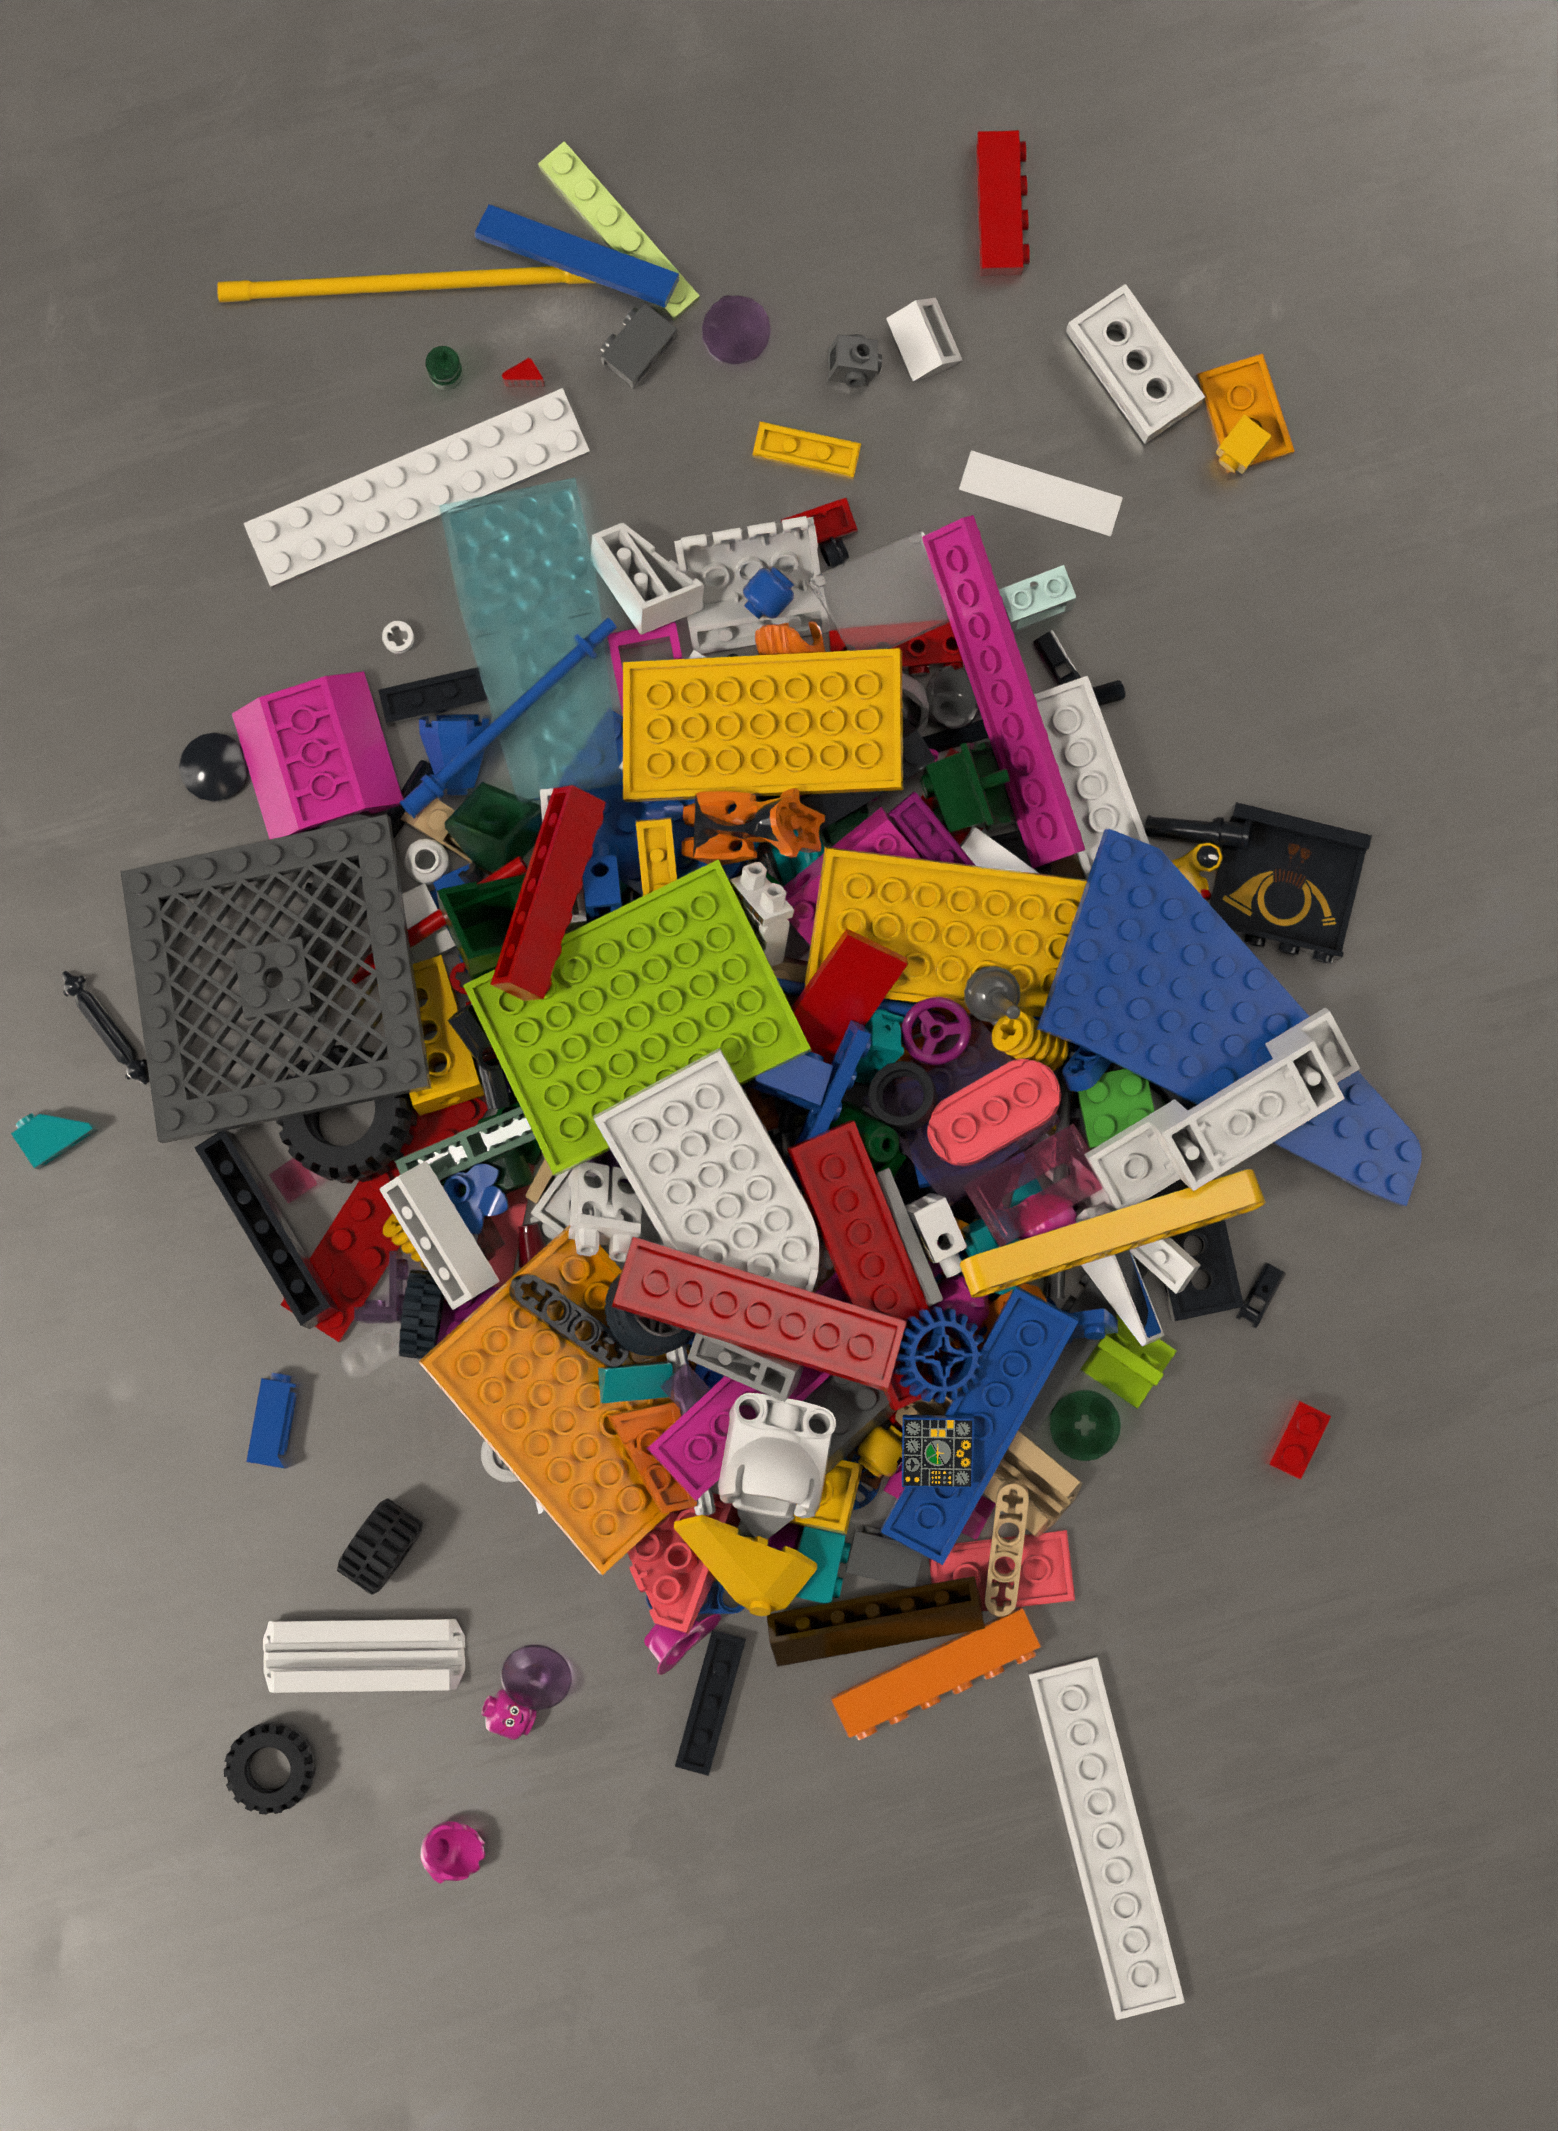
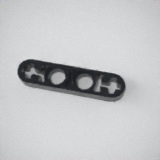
(566, 1324)

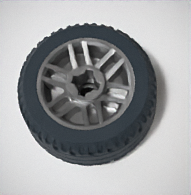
(640, 1333)

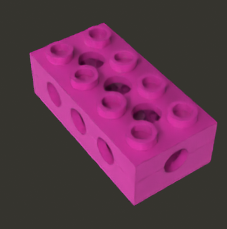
(873, 835)

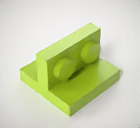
(1126, 1366)

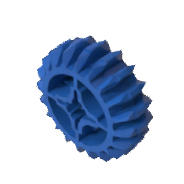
(940, 1370)

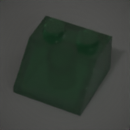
(494, 826)

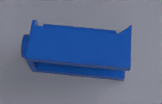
(272, 1421)

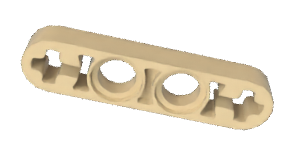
(1003, 1547)

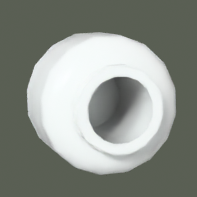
(426, 861)

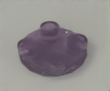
(736, 329)

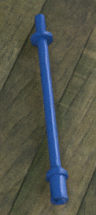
(434, 785)

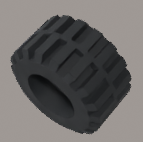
(379, 1546)
(248, 1790)

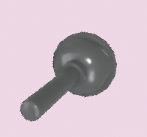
(992, 994)

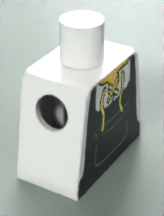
(930, 1219)

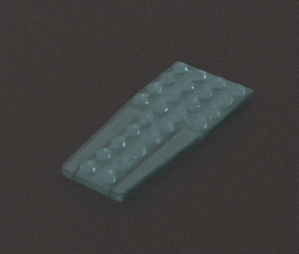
(524, 595)

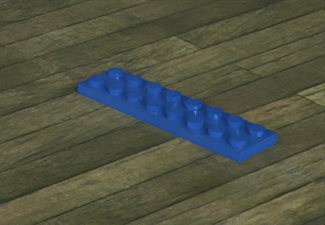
(1017, 1364)

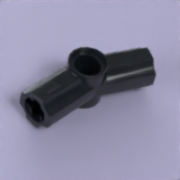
(494, 1082)

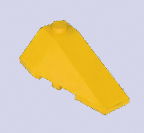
(745, 1566)

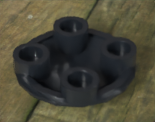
(213, 767)

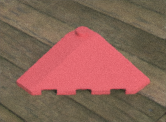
(671, 1570)

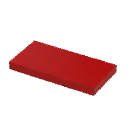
(845, 989)

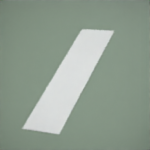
(1040, 493)

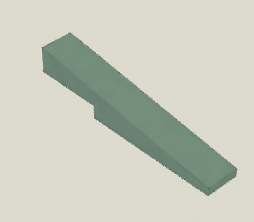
(472, 1145)

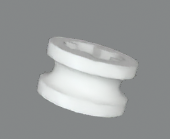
(391, 645)

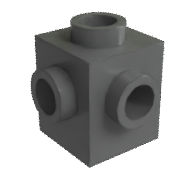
(853, 360)

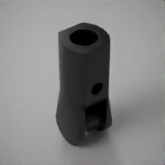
(1055, 657)
(1264, 1290)

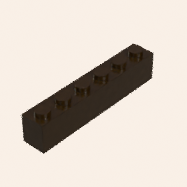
(875, 1621)

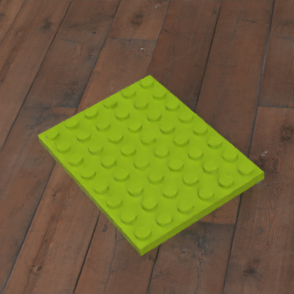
(635, 1005)

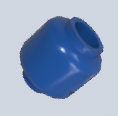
(768, 593)

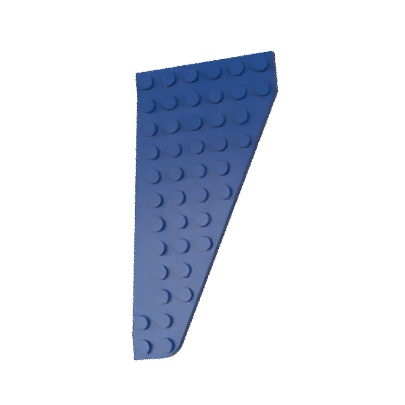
(1189, 1007)

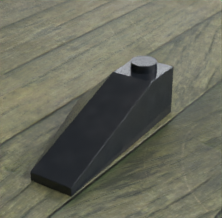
(837, 805)

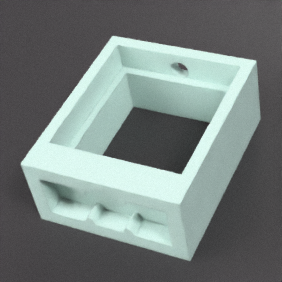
(1035, 604)

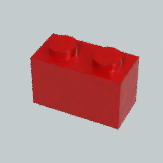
(1298, 1439)

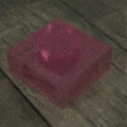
(293, 1180)

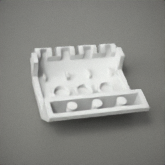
(728, 563)

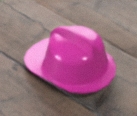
(671, 1645)

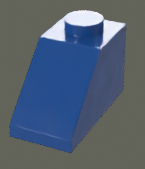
(797, 1082)

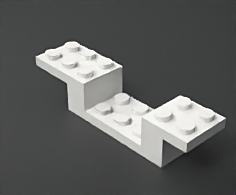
(1233, 1122)

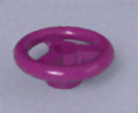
(932, 1018)

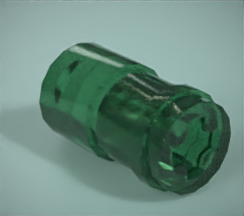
(444, 368)

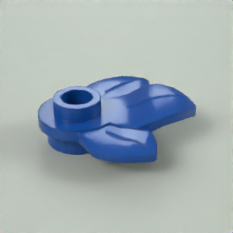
(481, 1195)

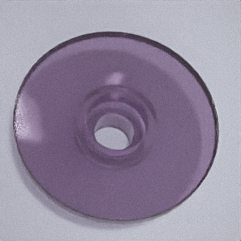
(537, 1664)

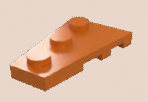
(637, 1432)

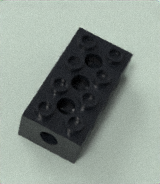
(1216, 1261)

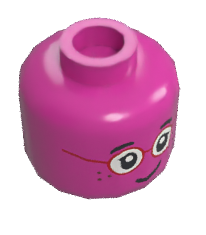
(507, 1717)

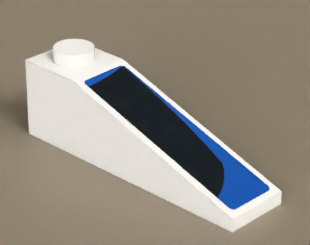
(1124, 1287)

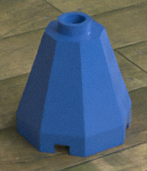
(446, 739)

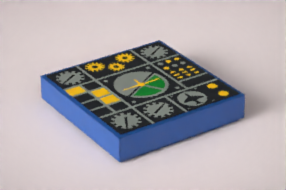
(937, 1451)

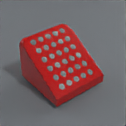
(523, 375)

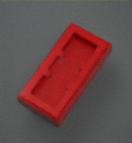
(831, 520)

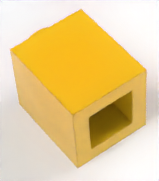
(1242, 445)

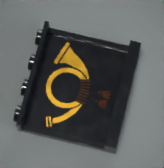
(1291, 884)

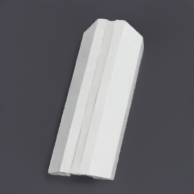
(363, 1655)

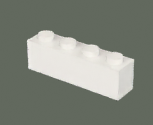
(439, 1235)

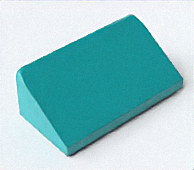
(633, 1381)

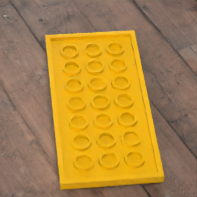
(763, 724)
(947, 921)

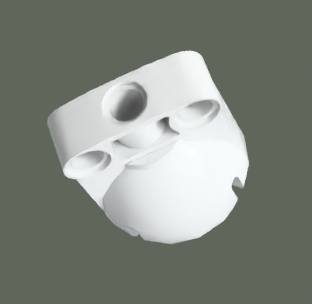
(775, 1457)

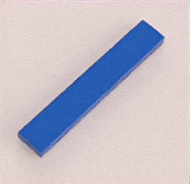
(577, 255)

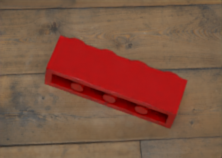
(1001, 204)

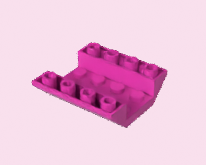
(317, 754)

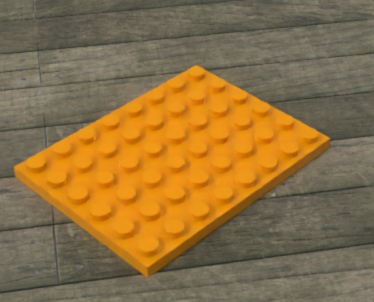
(542, 1406)

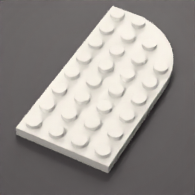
(713, 1174)

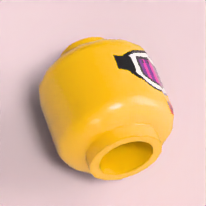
(882, 1451)

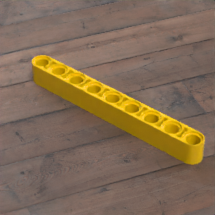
(1111, 1233)

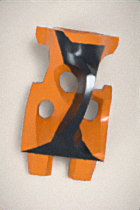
(752, 821)

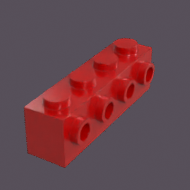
(922, 653)

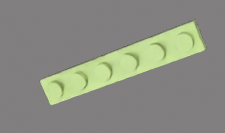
(610, 219)

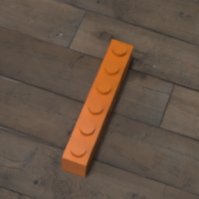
(934, 1673)

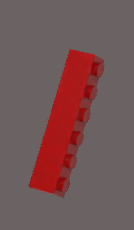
(548, 893)

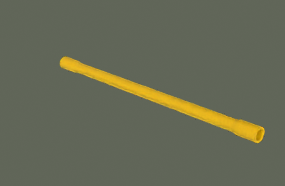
(247, 290)

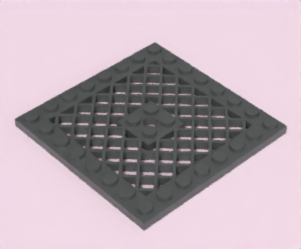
(144, 892)

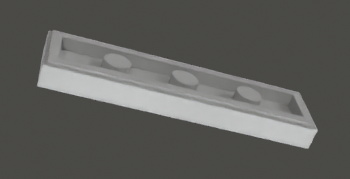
(909, 1238)

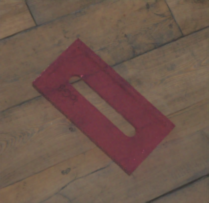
(1011, 1223)

